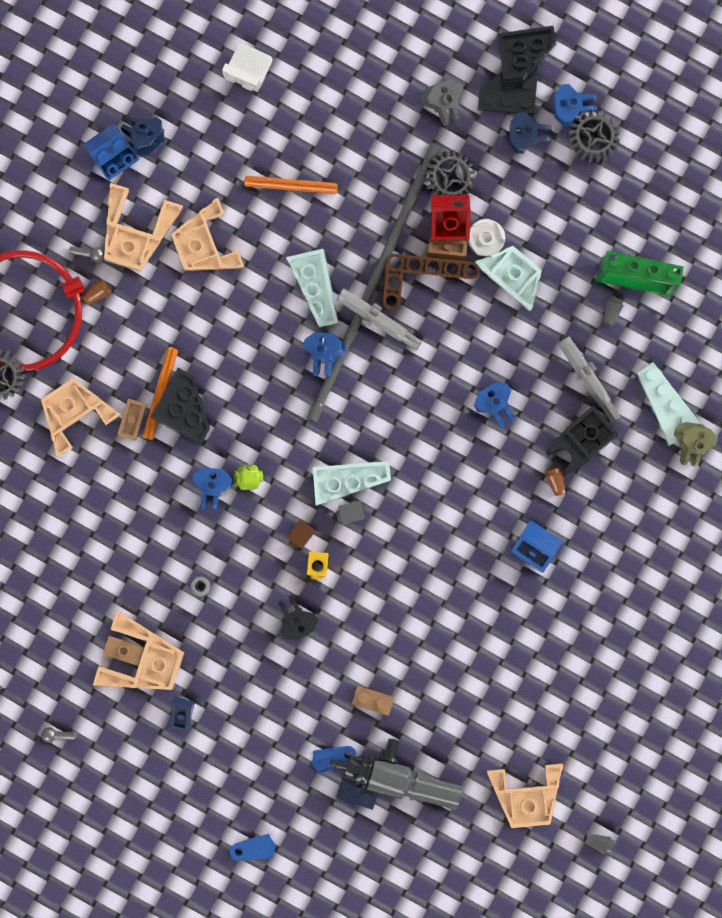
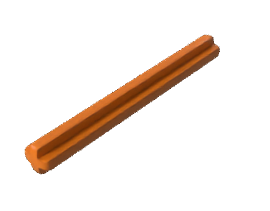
(290, 184)
(163, 381)

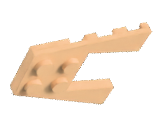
(130, 246)
(157, 665)

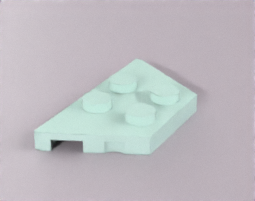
(514, 274)

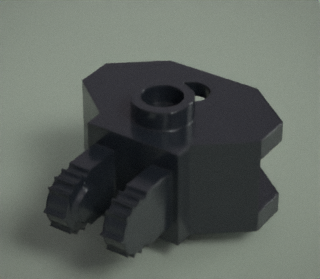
(295, 619)

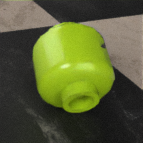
(248, 477)

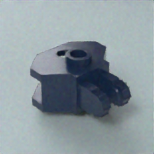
(528, 133)
(144, 134)

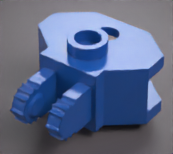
(572, 102)
(324, 349)
(495, 404)
(211, 487)

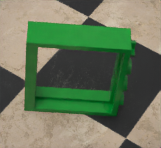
(639, 273)

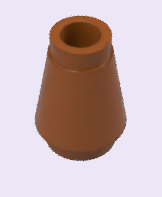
(98, 291)
(555, 479)

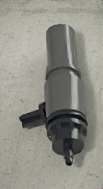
(398, 780)

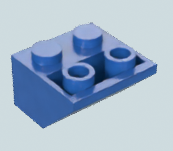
(111, 151)
(536, 546)

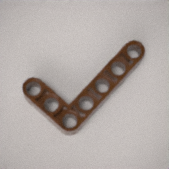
(422, 268)

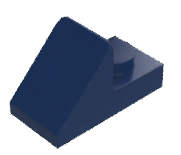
(181, 714)
(356, 795)

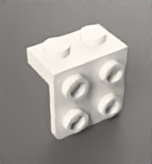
(247, 67)

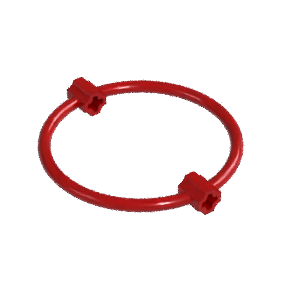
(72, 287)

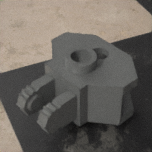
(443, 97)

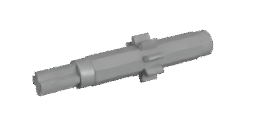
(373, 316)
(586, 374)

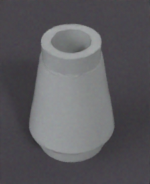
(195, 586)

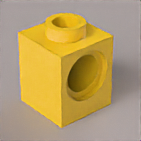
(314, 556)

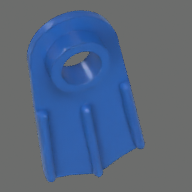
(323, 757)
(255, 848)

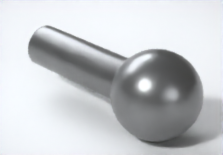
(95, 254)
(49, 735)

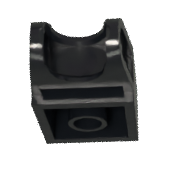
(576, 442)

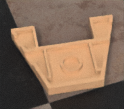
(197, 246)
(67, 407)
(530, 804)

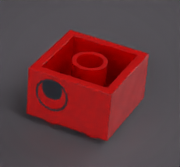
(450, 217)

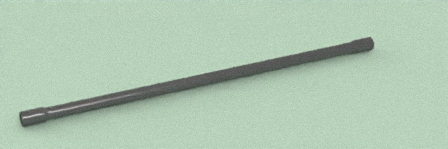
(318, 405)

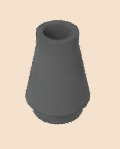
(612, 310)
(601, 843)

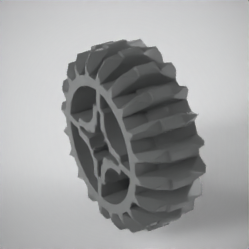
(587, 133)
(464, 182)
(6, 379)

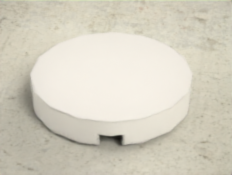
(486, 237)

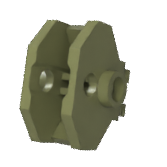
(694, 439)

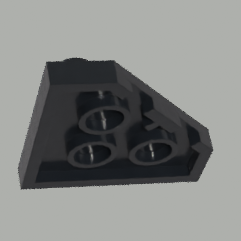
(524, 50)
(509, 97)
(182, 408)

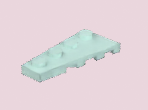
(315, 284)
(665, 402)
(343, 480)

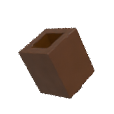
(300, 535)

